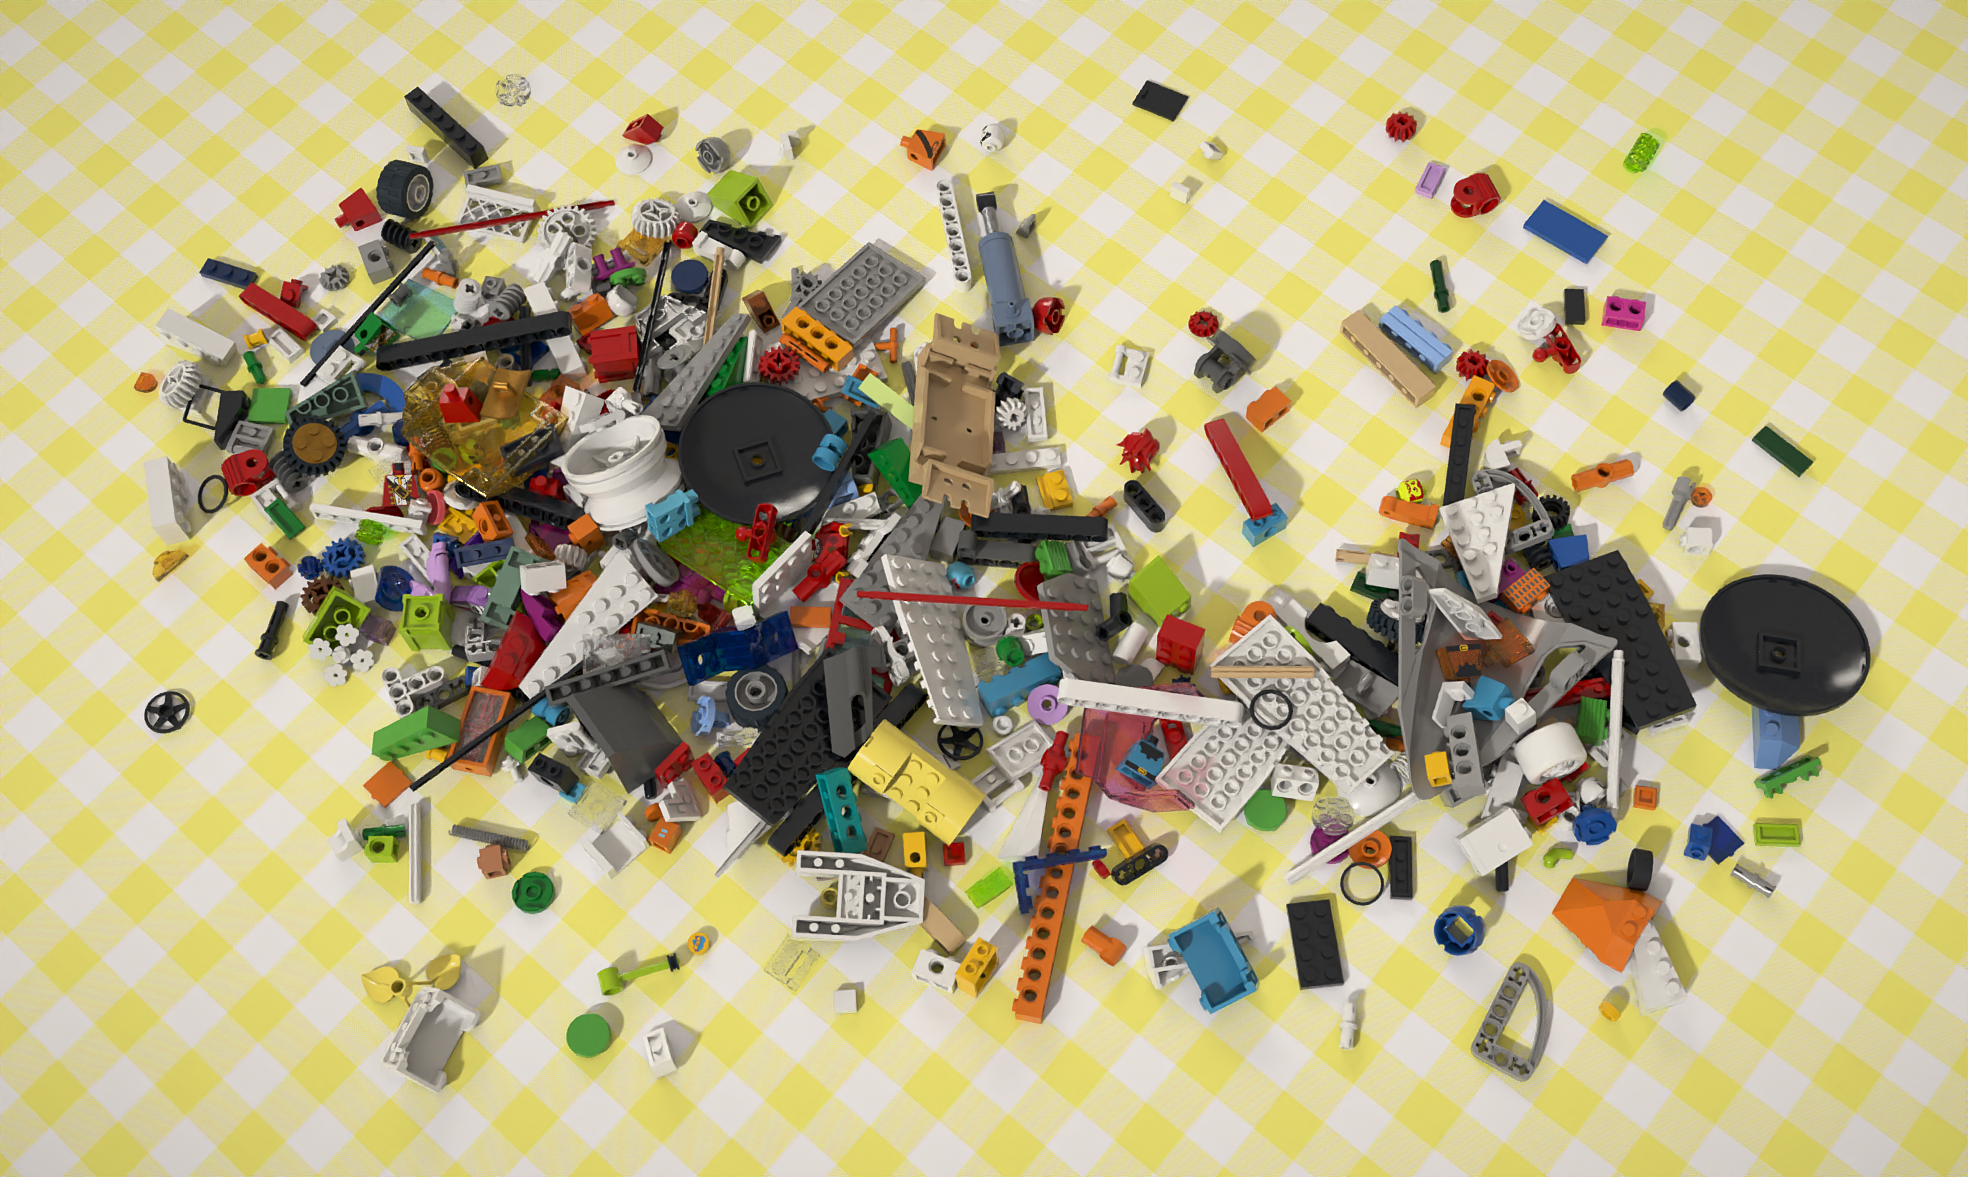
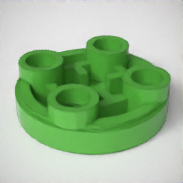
(628, 277)
(1265, 811)
(588, 1035)

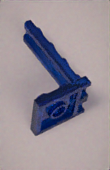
(1051, 860)

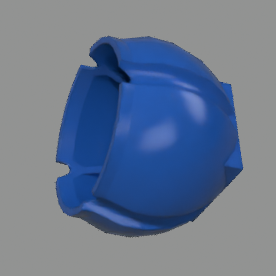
(1450, 935)

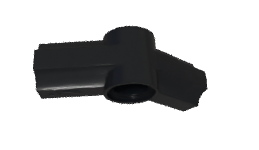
(1118, 620)

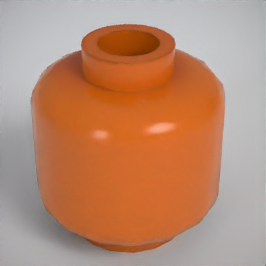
(431, 479)

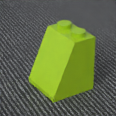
(740, 198)
(1158, 592)

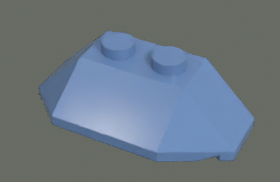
(1773, 738)

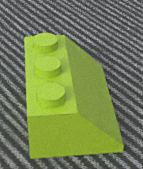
(336, 610)

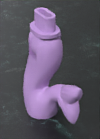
(438, 573)

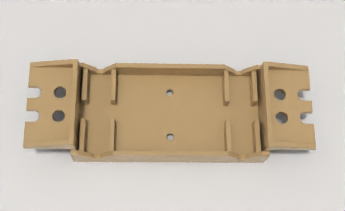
(956, 393)

